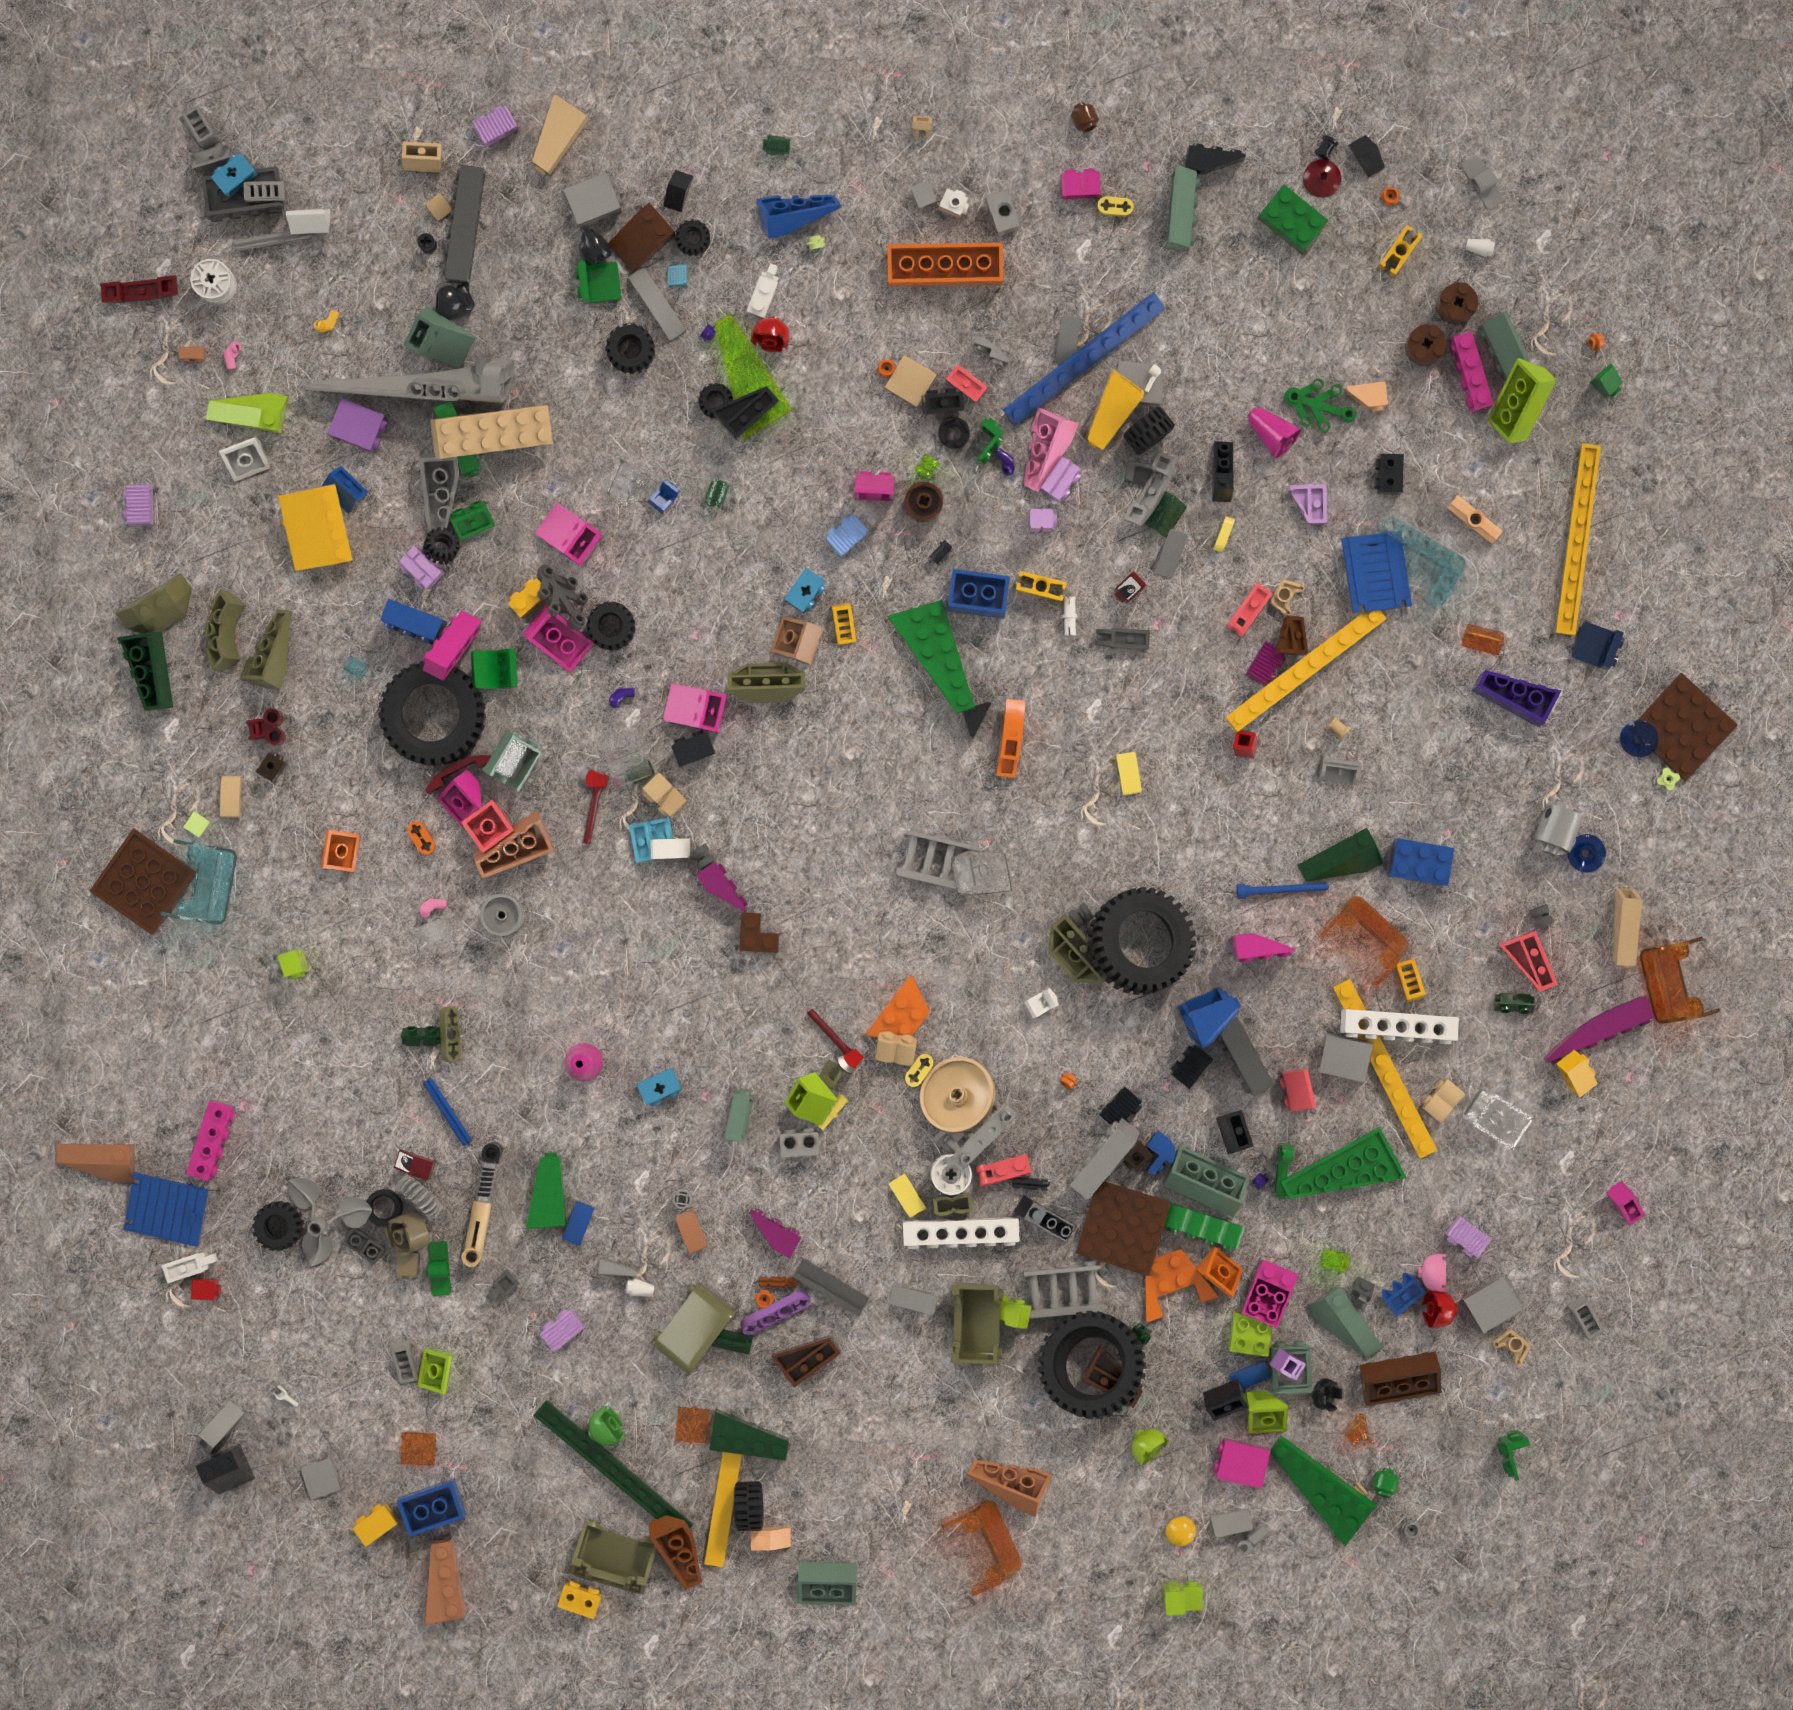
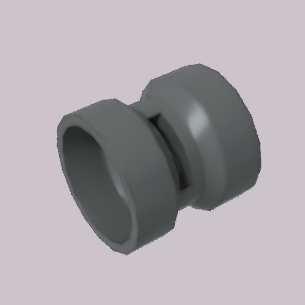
(701, 852)
(1084, 912)
(1541, 916)

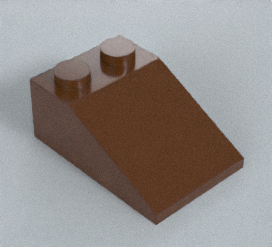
(641, 237)

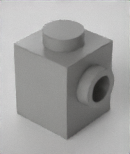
(923, 195)

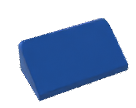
(1251, 1374)

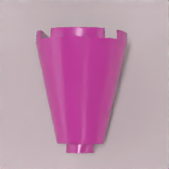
(1273, 431)
(591, 1060)

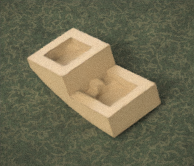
(230, 797)

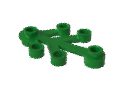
(1317, 404)

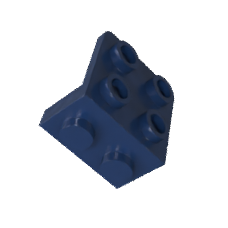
(1597, 645)

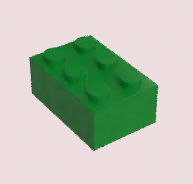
(1292, 219)

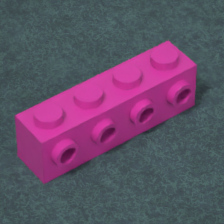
(1471, 372)
(451, 645)
(210, 1140)

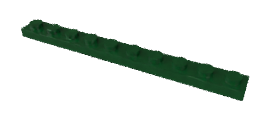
(606, 1463)

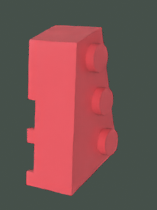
(1531, 959)

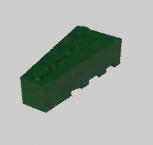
(149, 669)
(745, 1438)

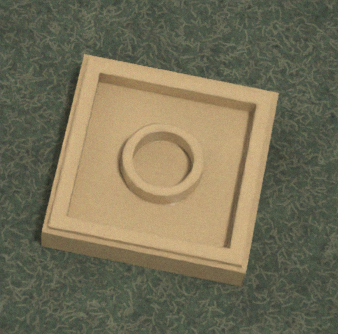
(910, 381)

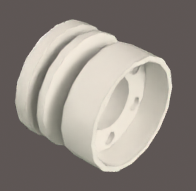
(224, 281)
(942, 1182)

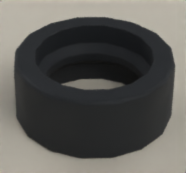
(396, 1199)

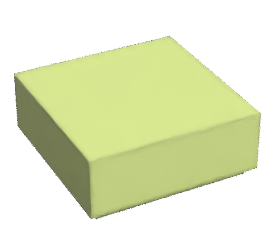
(197, 824)

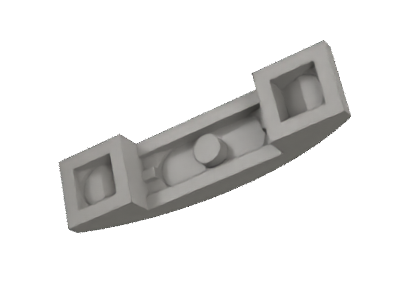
(657, 304)
(1153, 490)

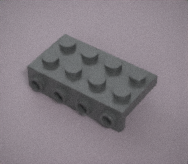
(220, 206)

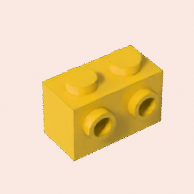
(527, 600)
(1577, 1073)
(375, 1524)
(580, 1599)

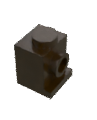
(271, 774)
(1144, 1155)

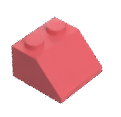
(488, 826)
(1297, 1090)

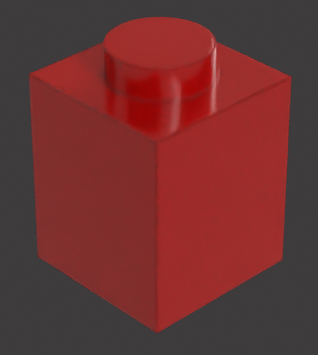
(1245, 744)
(205, 1289)

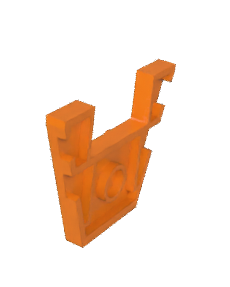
(1169, 1274)

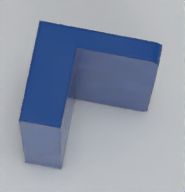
(347, 488)

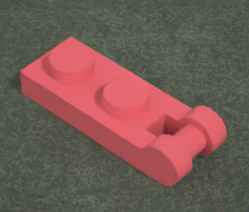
(1249, 609)
(1003, 1170)

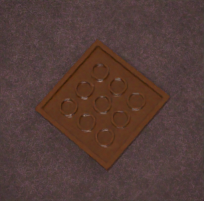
(1687, 726)
(143, 881)
(1123, 1228)

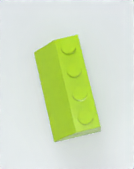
(1521, 401)

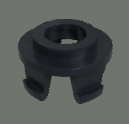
(954, 422)
(1325, 1400)

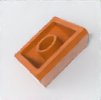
(340, 850)
(1221, 1271)

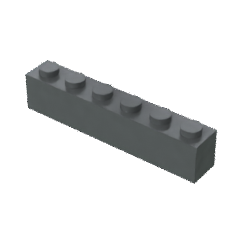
(464, 225)

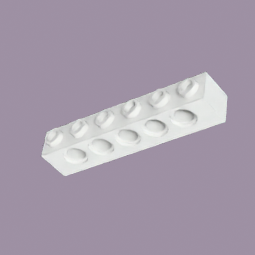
(1447, 1025)
(1010, 1224)

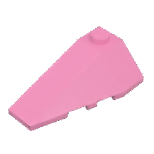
(1050, 440)

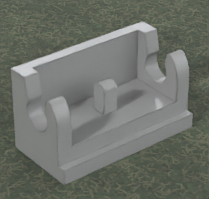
(211, 158)
(1340, 770)

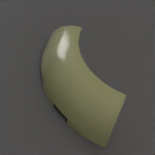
(221, 630)

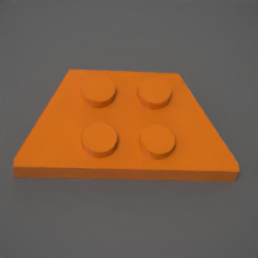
(903, 1012)

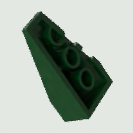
(1345, 858)

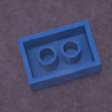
(978, 593)
(412, 622)
(1421, 862)
(431, 1507)

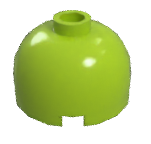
(1147, 1445)

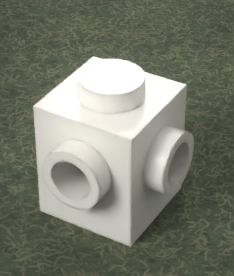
(954, 203)

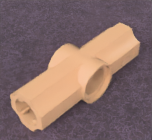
(1484, 528)

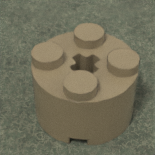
(407, 1233)

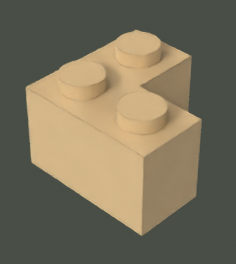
(664, 794)

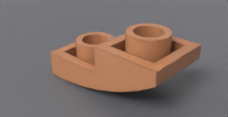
(691, 1231)

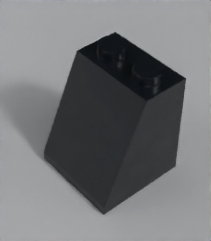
(225, 1470)

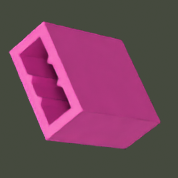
(1241, 1462)

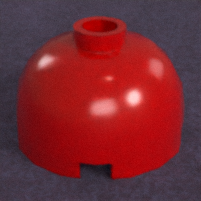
(771, 334)
(1440, 1309)

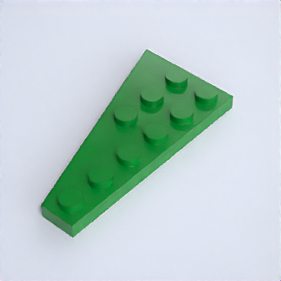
(933, 644)
(1356, 1164)

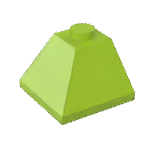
(1265, 1413)

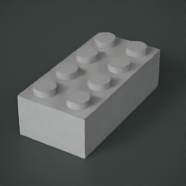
(1104, 1158)

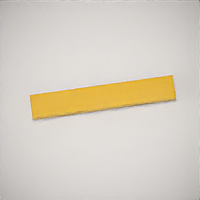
(722, 1509)

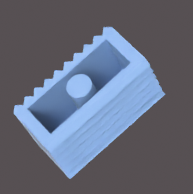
(846, 535)

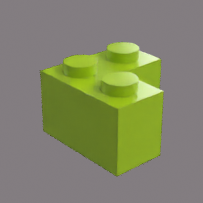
(1182, 1597)

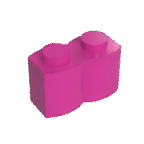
(1080, 184)

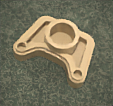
(1284, 594)
(1514, 1343)

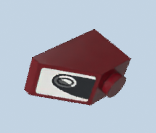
(1129, 588)
(415, 1165)

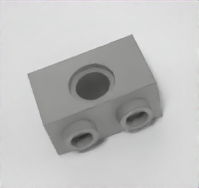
(1001, 200)

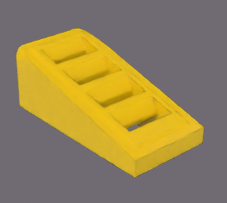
(838, 607)
(1421, 994)

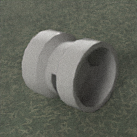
(682, 1198)

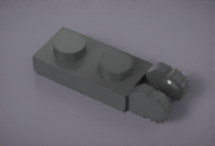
(1125, 638)

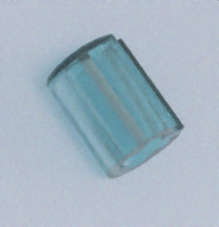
(356, 667)

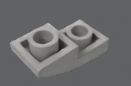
(996, 355)

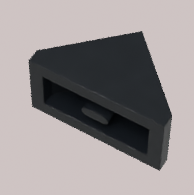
(1367, 155)
(677, 190)
(974, 717)

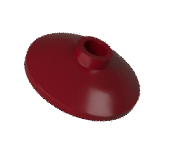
(1319, 187)

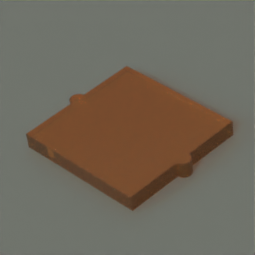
(692, 1424)
(418, 1448)

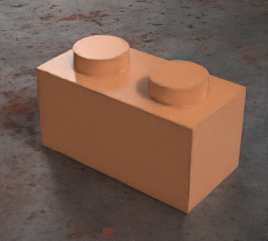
(194, 354)

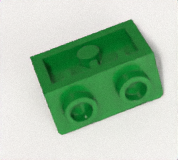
(472, 520)

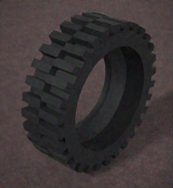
(432, 752)
(1113, 961)
(1056, 1354)

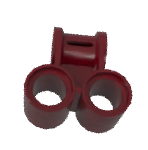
(264, 728)

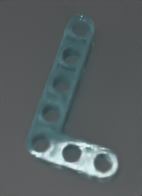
(1428, 554)

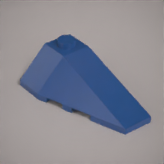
(787, 215)

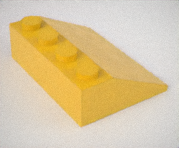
(315, 527)

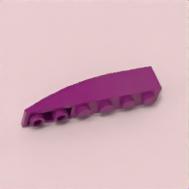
(1604, 1027)

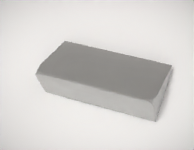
(1231, 1523)

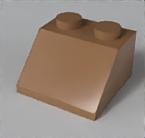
(796, 639)

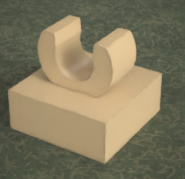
(922, 123)

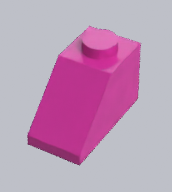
(1625, 1203)

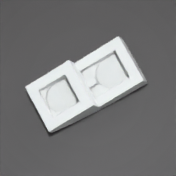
(670, 848)

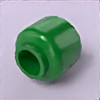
(1385, 1483)

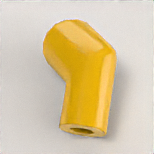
(328, 324)

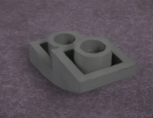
(363, 1244)

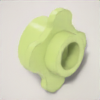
(815, 242)
(1662, 780)

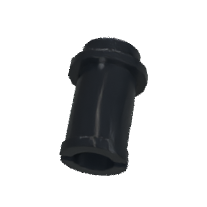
(941, 551)

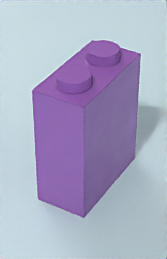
(358, 425)

